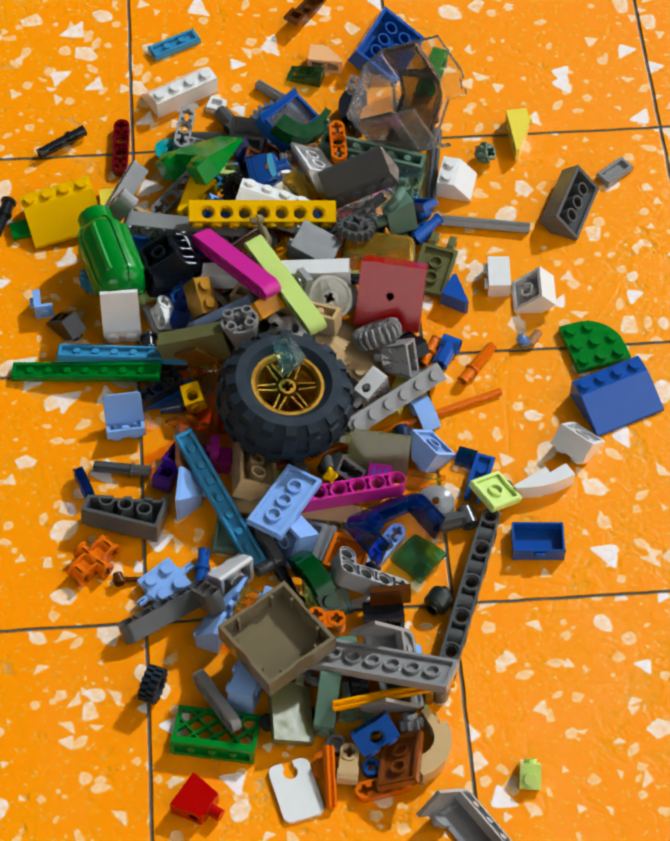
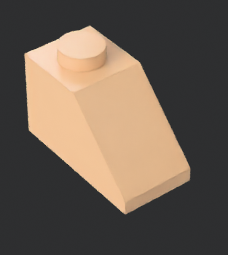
(323, 56)

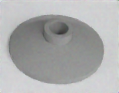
(443, 495)

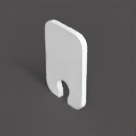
(296, 797)

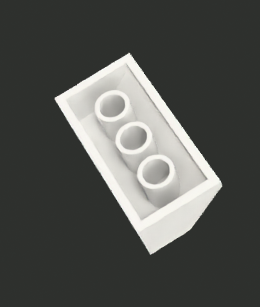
(181, 91)
(252, 190)

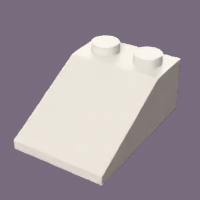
(120, 316)

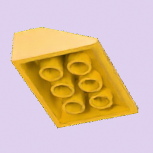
(55, 210)

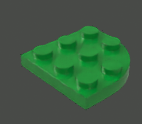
(593, 345)

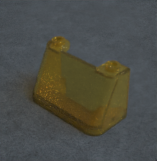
(381, 245)

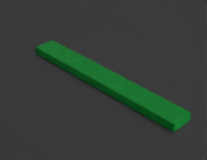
(87, 371)

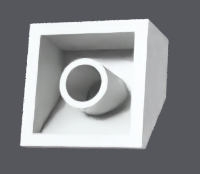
(455, 180)
(534, 292)
(576, 442)
(231, 571)

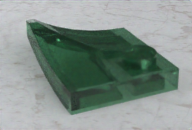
(418, 557)

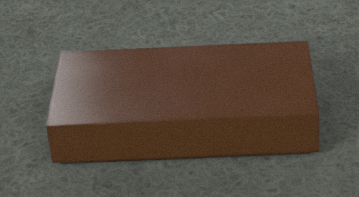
(390, 594)

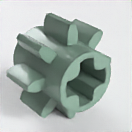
(485, 152)

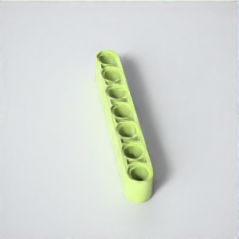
(291, 292)

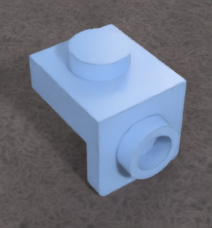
(41, 310)

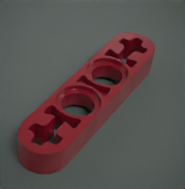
(120, 147)

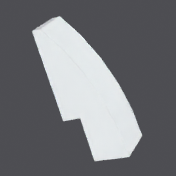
(545, 482)

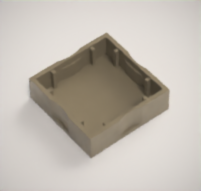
(277, 638)

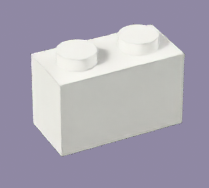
(498, 276)

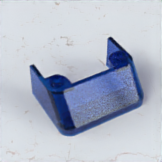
(367, 523)

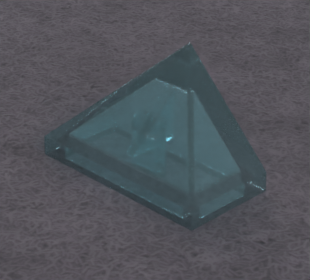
(287, 353)

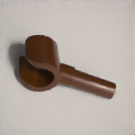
(119, 580)

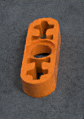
(333, 137)
(368, 785)

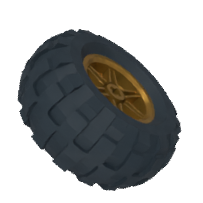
(306, 405)

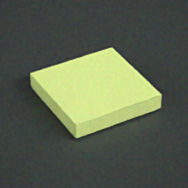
(495, 491)

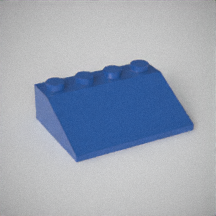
(383, 32)
(616, 396)

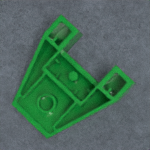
(202, 159)

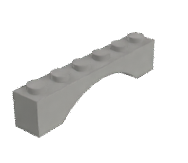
(396, 398)

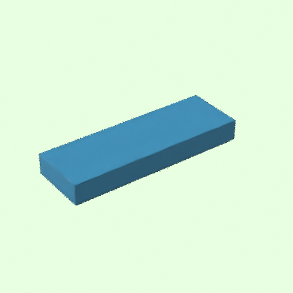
(174, 44)

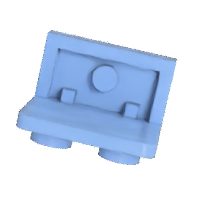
(124, 415)

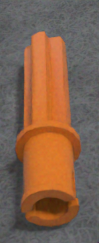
(472, 368)

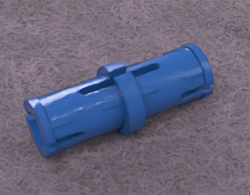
(202, 566)

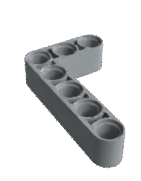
(122, 198)

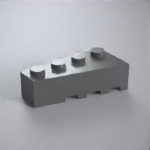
(126, 515)

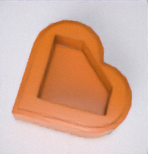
(318, 766)

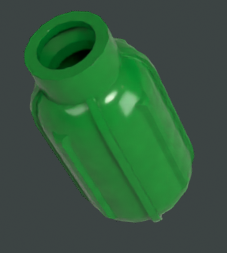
(109, 252)

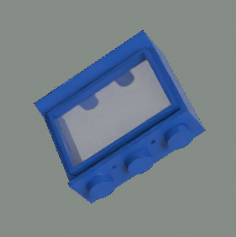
(293, 106)

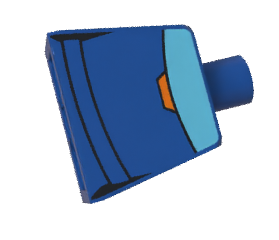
(266, 168)

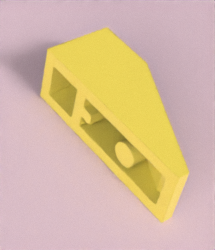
(517, 126)

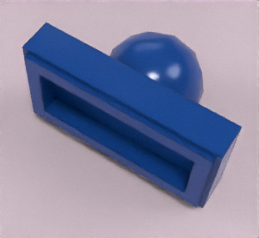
(423, 207)

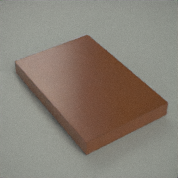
(401, 761)

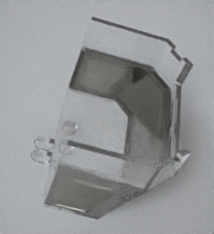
(405, 94)

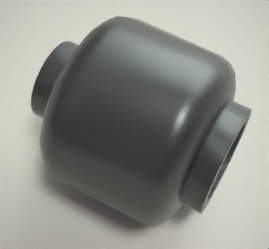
(438, 600)

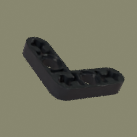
(150, 397)

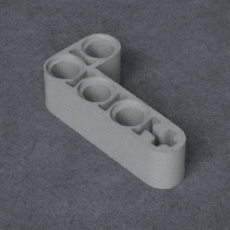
(357, 577)

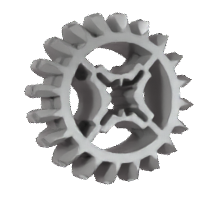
(377, 334)

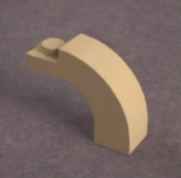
(437, 756)

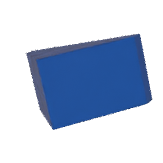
(454, 295)

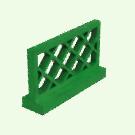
(213, 747)

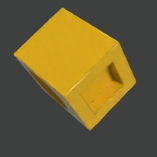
(190, 391)

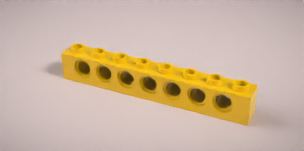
(326, 208)

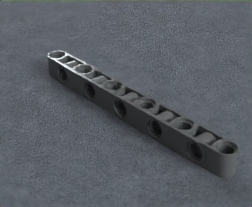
(468, 597)

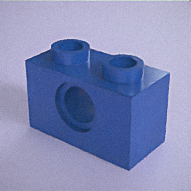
(380, 723)

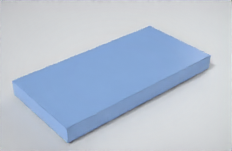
(284, 502)

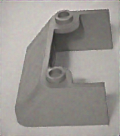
(393, 637)
(462, 816)

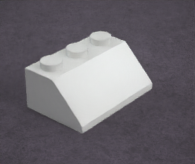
(311, 162)

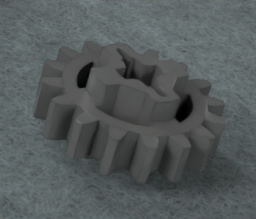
(355, 228)

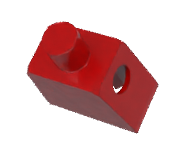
(197, 801)

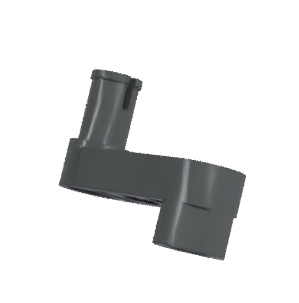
(270, 550)

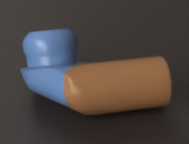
(524, 341)

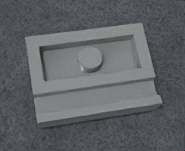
(324, 539)

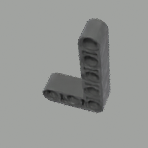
(171, 608)

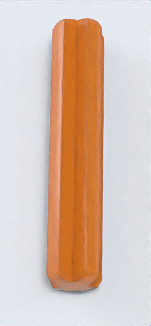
(329, 773)

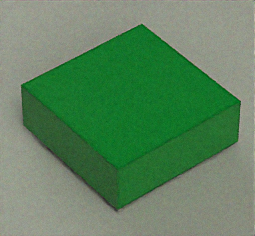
(20, 230)

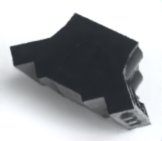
(168, 262)

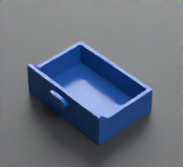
(538, 541)

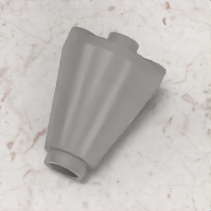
(240, 324)

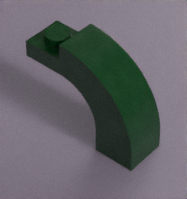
(291, 131)
(317, 579)

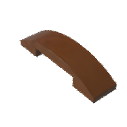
(303, 12)

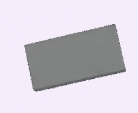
(614, 172)

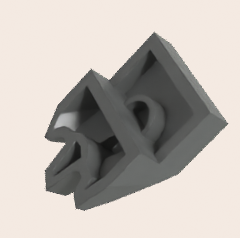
(246, 127)

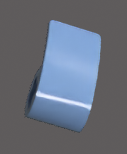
(425, 411)

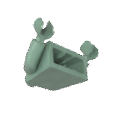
(398, 211)

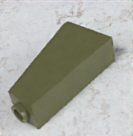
(207, 337)

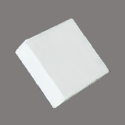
(214, 103)

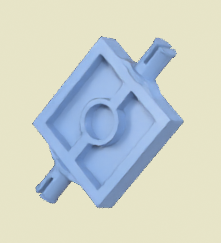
(163, 581)

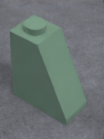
(328, 690)

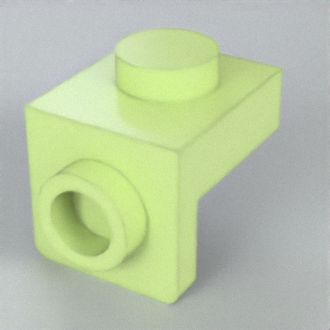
(530, 774)

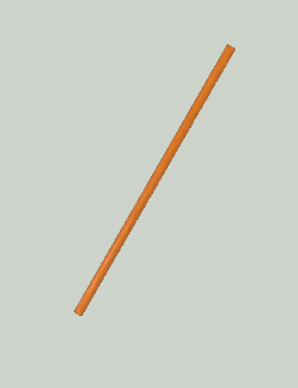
(412, 421)

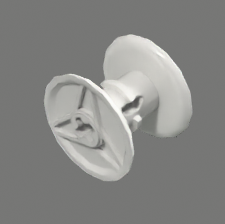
(344, 294)

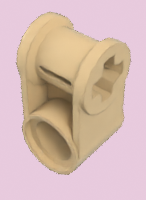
(348, 766)

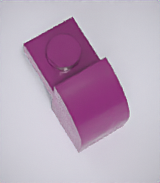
(219, 456)

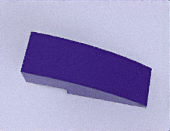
(167, 473)

